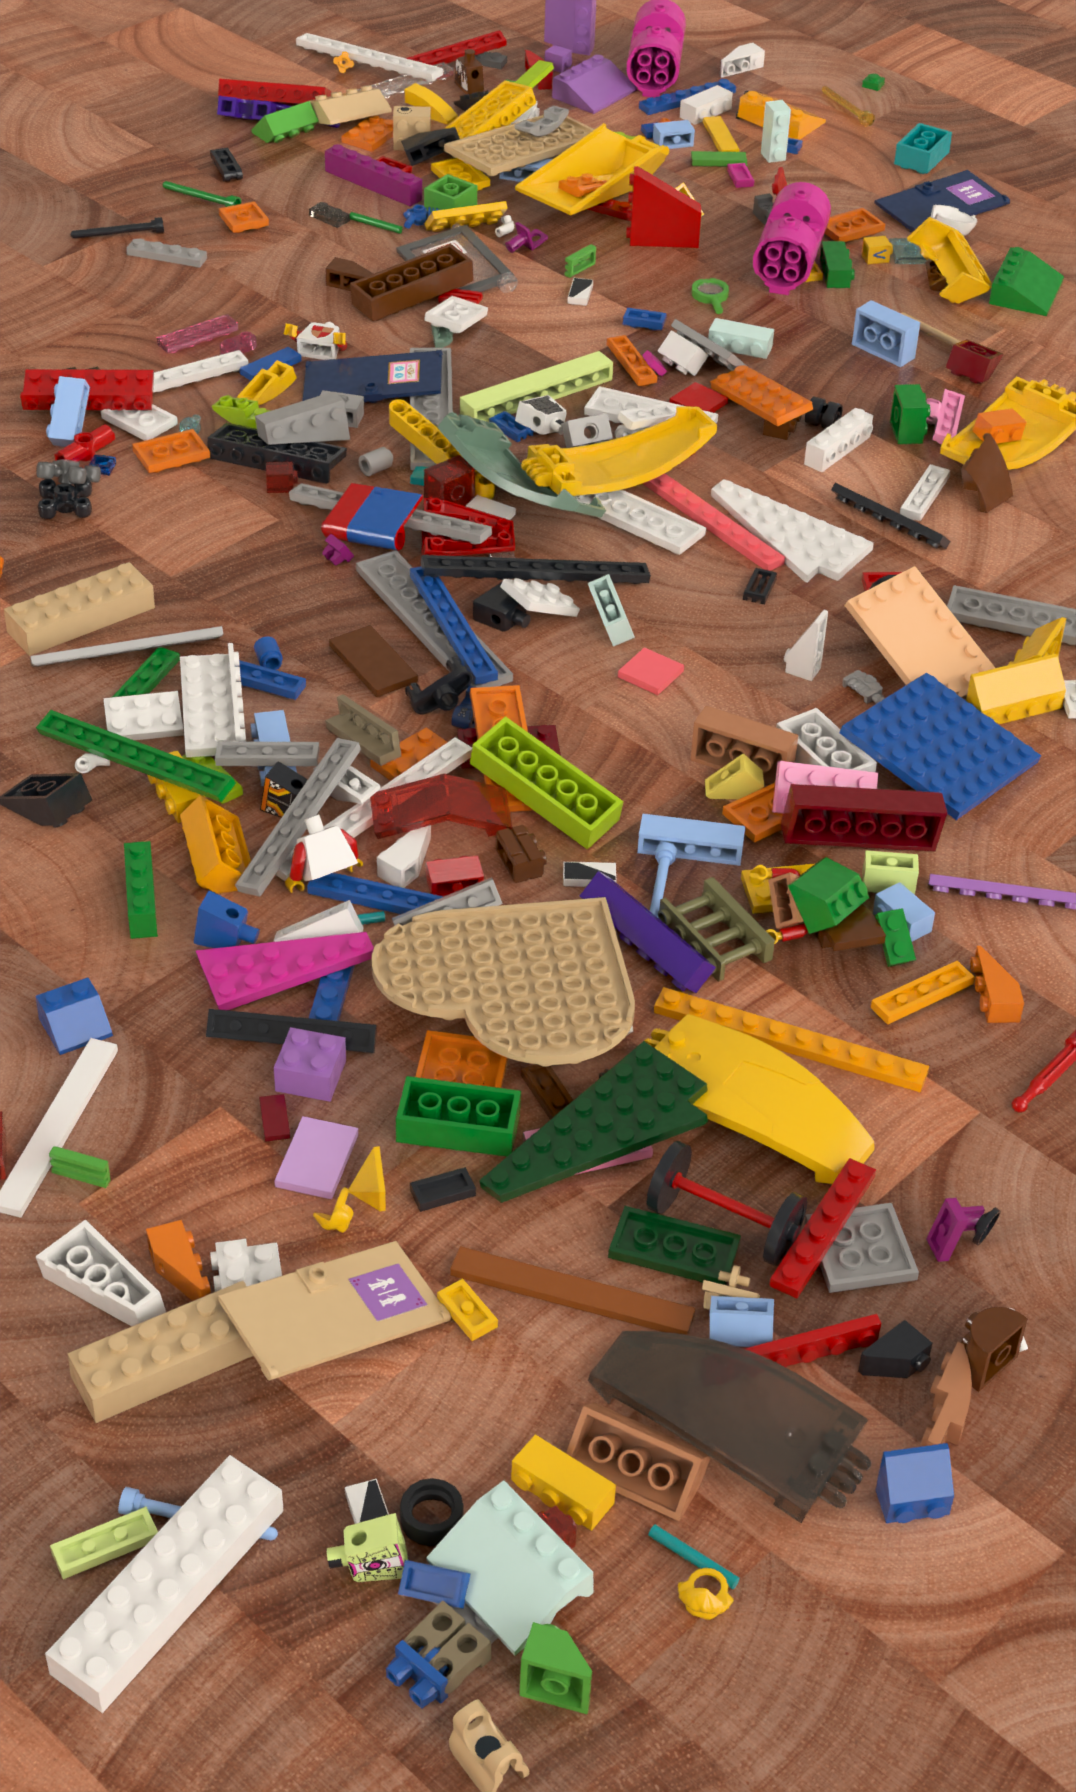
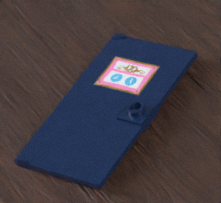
(376, 376)

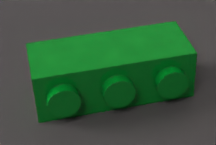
(836, 264)

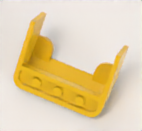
(953, 258)

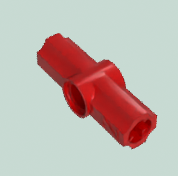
(87, 444)

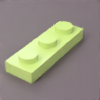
(103, 1542)

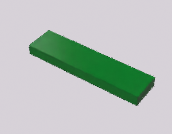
(149, 673)

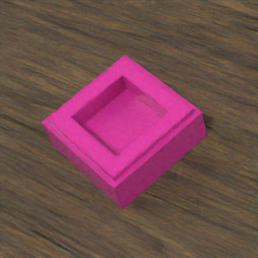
(654, 363)

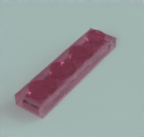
(197, 333)

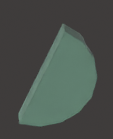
(441, 336)

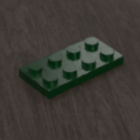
(673, 1246)

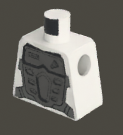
(541, 415)

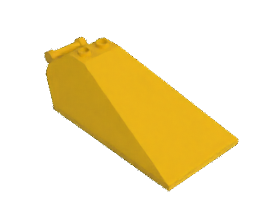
(600, 154)

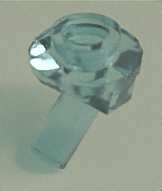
(191, 423)

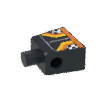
(280, 789)

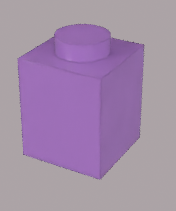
(559, 57)

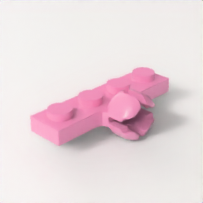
(945, 414)

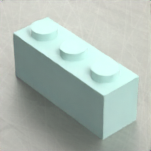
(775, 131)
(742, 337)
(611, 610)

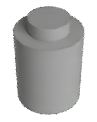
(375, 461)

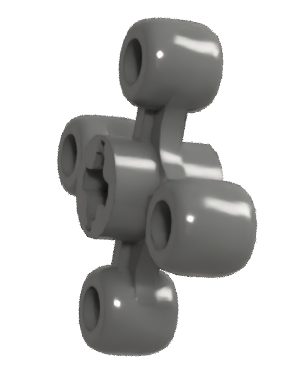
(68, 471)

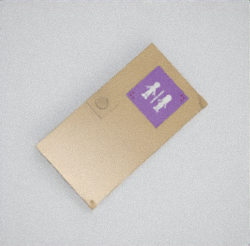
(332, 1309)

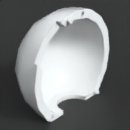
(954, 218)

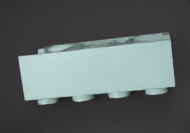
(515, 1565)

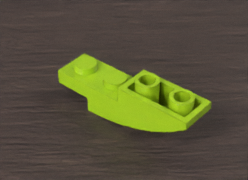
(238, 410)

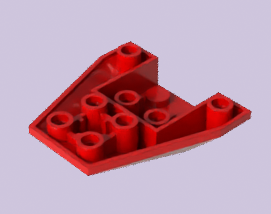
(500, 541)

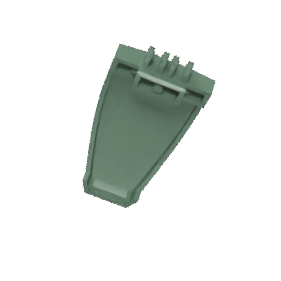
(488, 452)

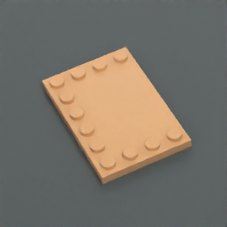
(918, 632)

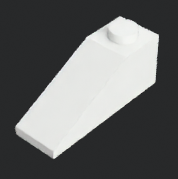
(806, 654)
(354, 787)
(334, 921)

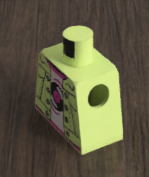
(371, 1550)

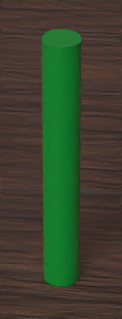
(376, 222)

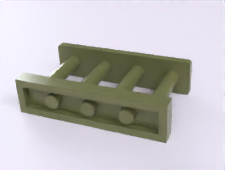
(726, 910)

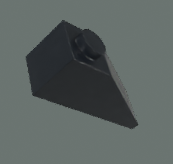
(428, 144)

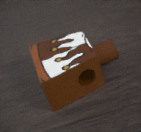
(469, 73)

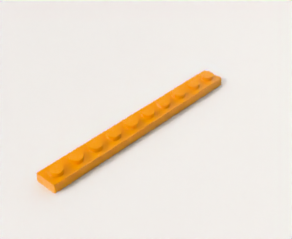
(798, 1040)

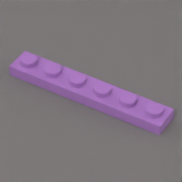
(996, 890)

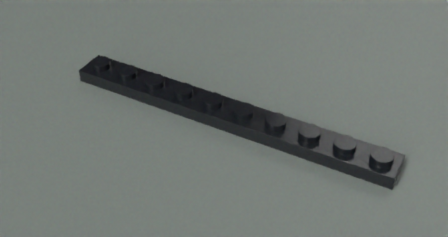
(533, 569)

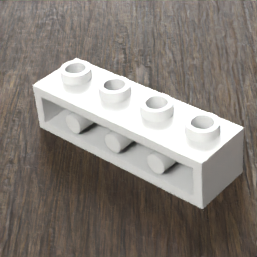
(838, 439)

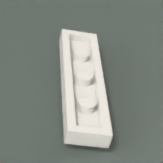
(925, 492)

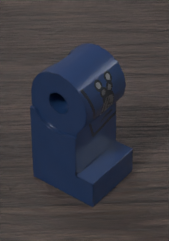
(463, 714)

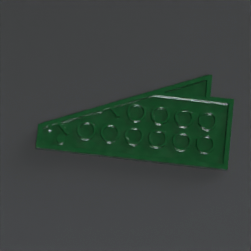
(622, 1112)

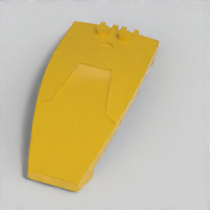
(1048, 416)
(623, 460)
(766, 1096)

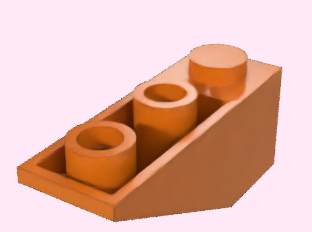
(998, 990)
(174, 1259)

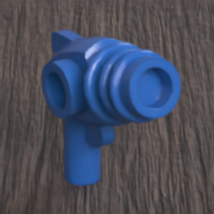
(417, 215)

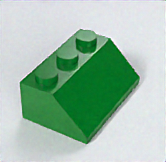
(827, 894)

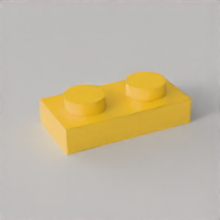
(467, 1309)

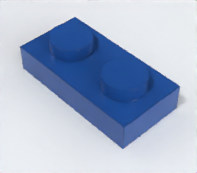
(644, 318)

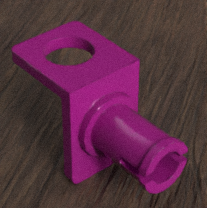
(524, 237)

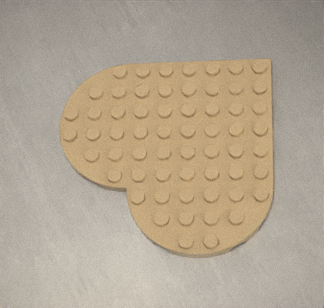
(526, 977)

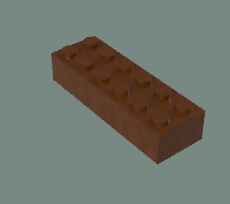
(411, 282)

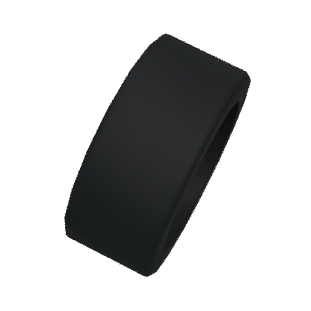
(430, 1490)

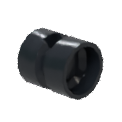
(823, 412)

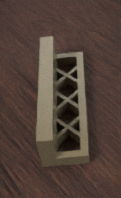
(366, 729)

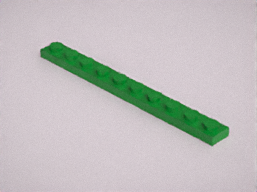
(136, 756)

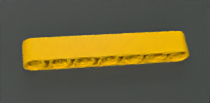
(430, 440)

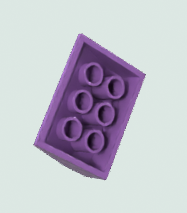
(571, 24)
(592, 85)

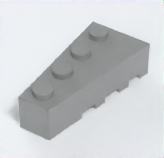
(306, 421)

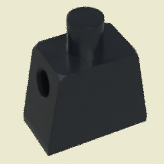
(499, 610)

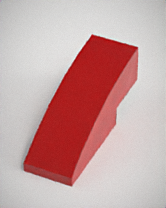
(530, 59)

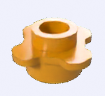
(348, 63)

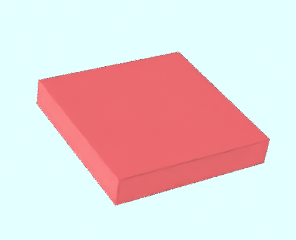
(651, 671)

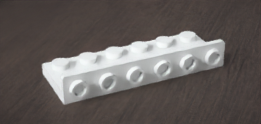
(211, 702)

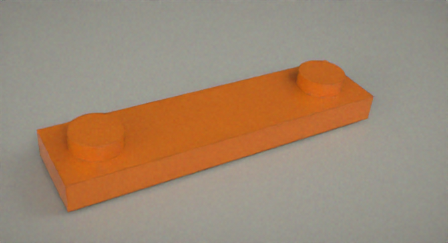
(631, 360)

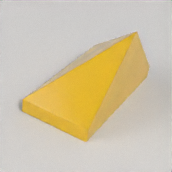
(370, 1181)

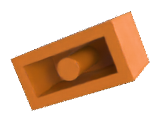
(1002, 424)

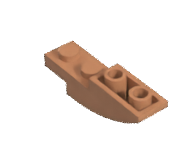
(951, 1399)

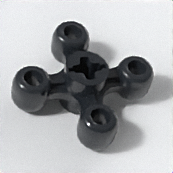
(64, 499)

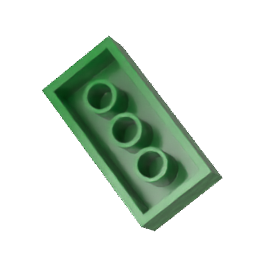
(458, 1116)

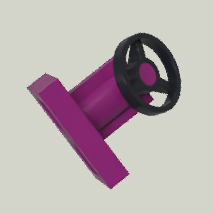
(953, 1221)

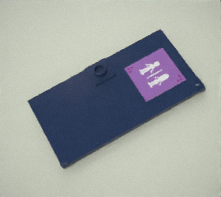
(958, 191)

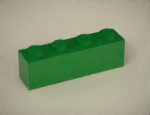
(140, 890)

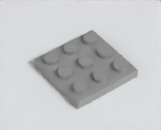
(868, 1251)

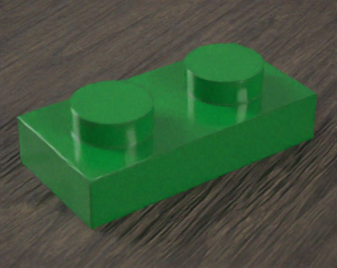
(898, 943)

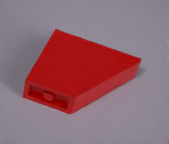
(661, 214)

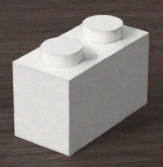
(682, 353)

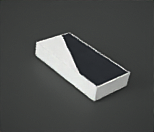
(580, 291)
(581, 873)
(365, 1501)

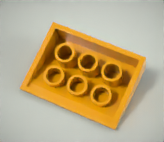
(801, 122)

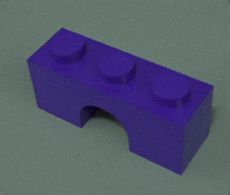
(244, 108)

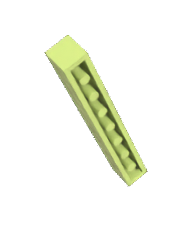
(552, 381)

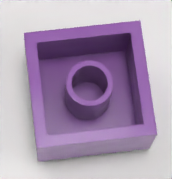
(310, 1064)

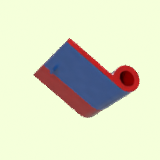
(371, 516)

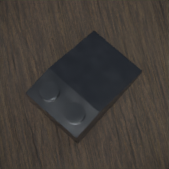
(48, 798)

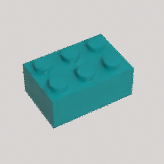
(922, 148)

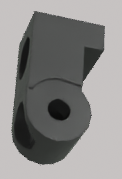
(763, 206)

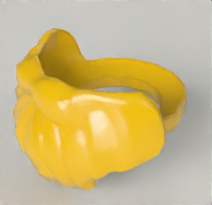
(340, 1217)
(701, 1601)

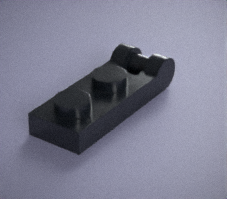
(226, 164)

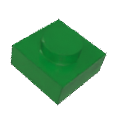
(873, 82)

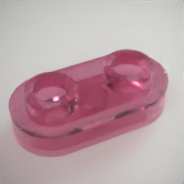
(244, 342)

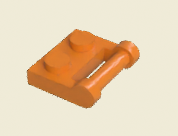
(580, 185)

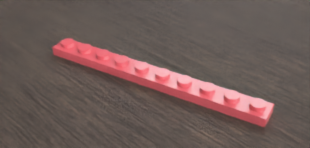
(716, 522)

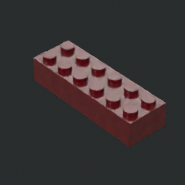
(863, 817)

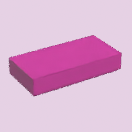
(740, 175)

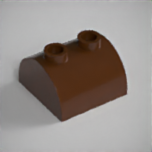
(992, 1342)

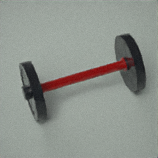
(671, 1177)

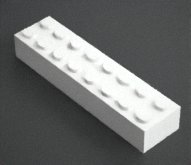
(164, 1583)

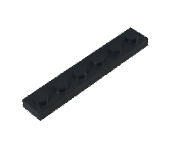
(896, 520)
(275, 1028)

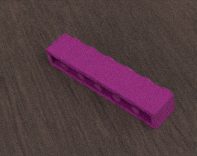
(373, 175)

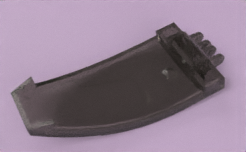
(741, 1413)

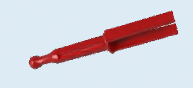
(1048, 1074)

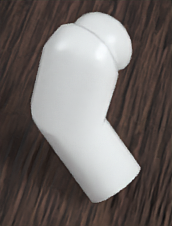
(507, 226)
(90, 761)

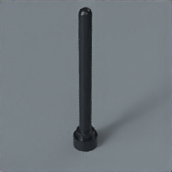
(155, 225)

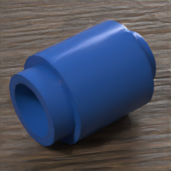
(268, 653)

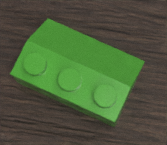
(286, 123)

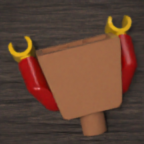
(785, 910)

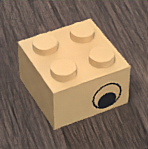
(408, 122)

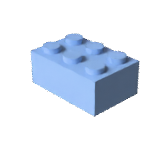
(885, 333)

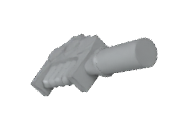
(865, 685)

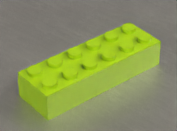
(546, 782)

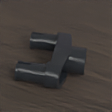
(443, 692)

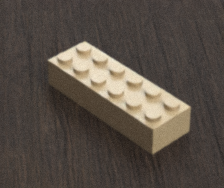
(79, 608)
(157, 1356)

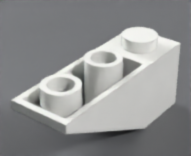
(742, 59)
(404, 859)

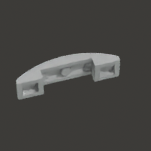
(552, 119)

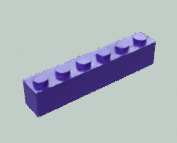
(651, 935)

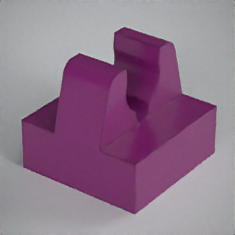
(337, 550)

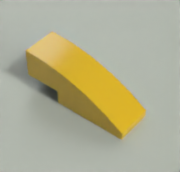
(422, 97)
(269, 383)

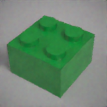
(909, 414)

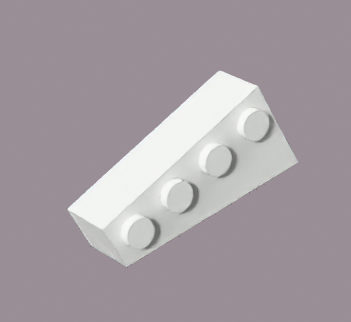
(100, 1275)

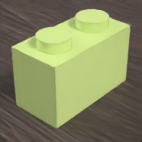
(889, 868)

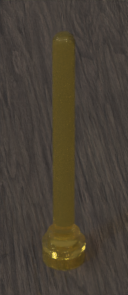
(865, 117)

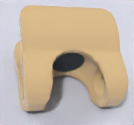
(483, 1748)

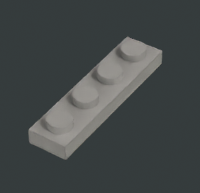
(167, 253)
(267, 753)
(477, 895)

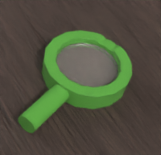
(711, 292)

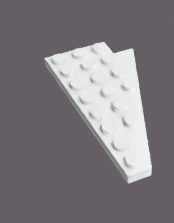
(805, 541)

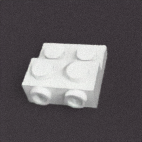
(244, 1263)

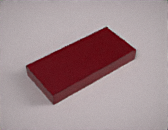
(274, 1117)

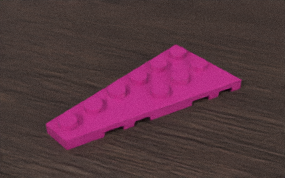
(259, 970)

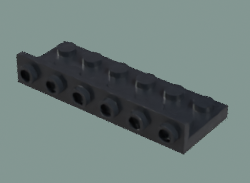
(244, 447)

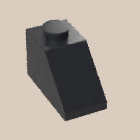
(897, 1353)

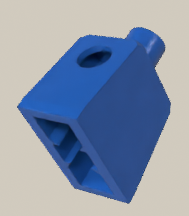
(222, 923)

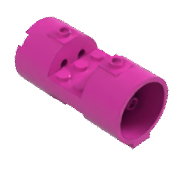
(656, 47)
(792, 237)

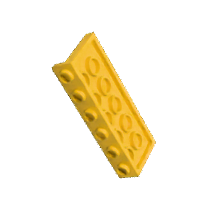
(495, 109)

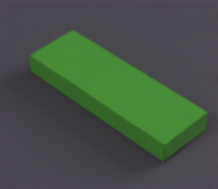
(719, 159)

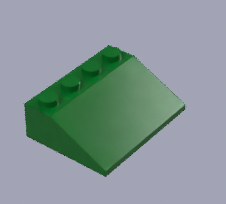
(1025, 283)

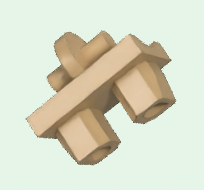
(733, 1278)

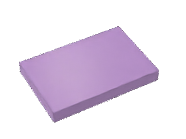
(316, 1157)

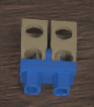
(438, 1655)

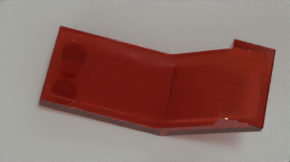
(437, 801)

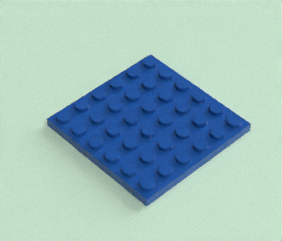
(940, 744)

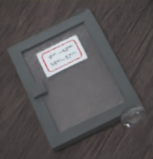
(487, 267)

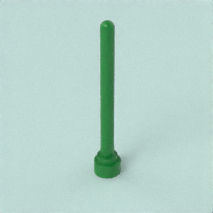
(227, 201)

